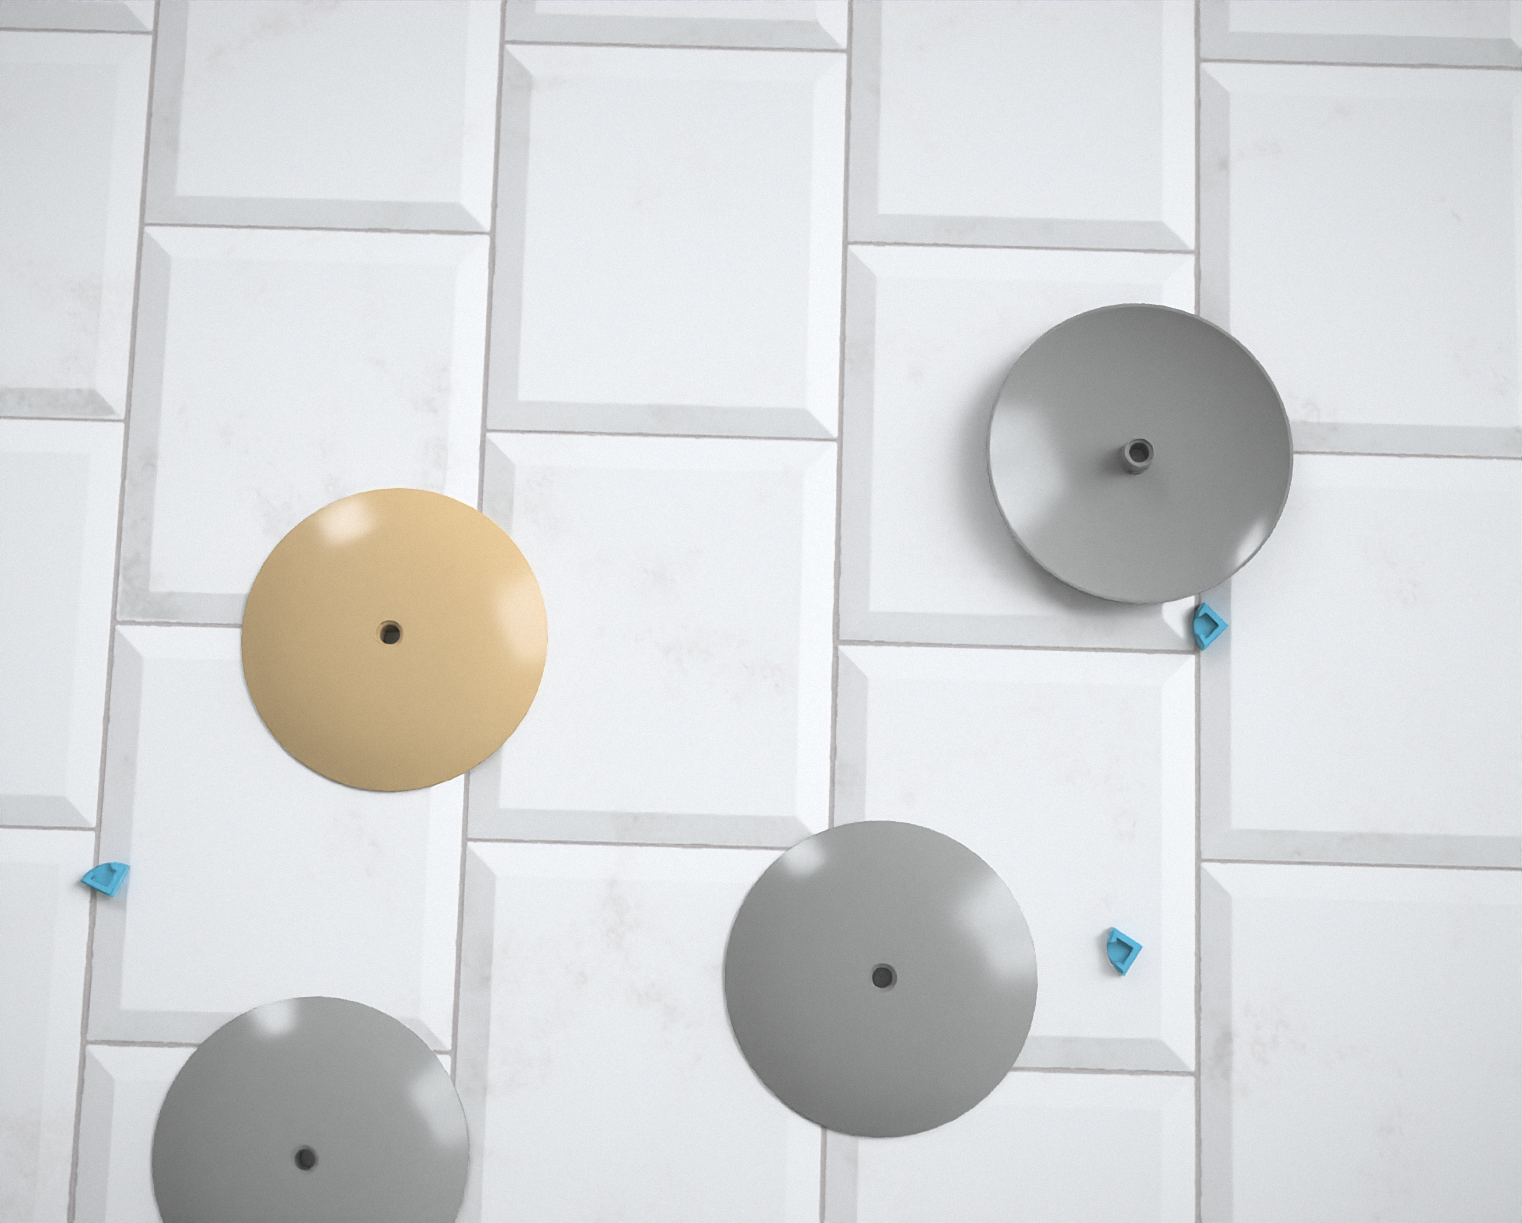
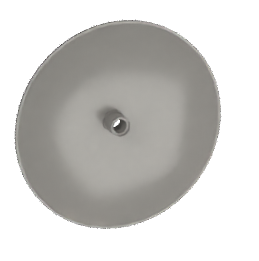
(1153, 384)
(806, 992)
(322, 1081)

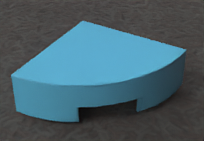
(1207, 626)
(106, 877)
(1121, 950)

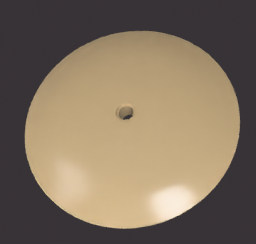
(408, 708)

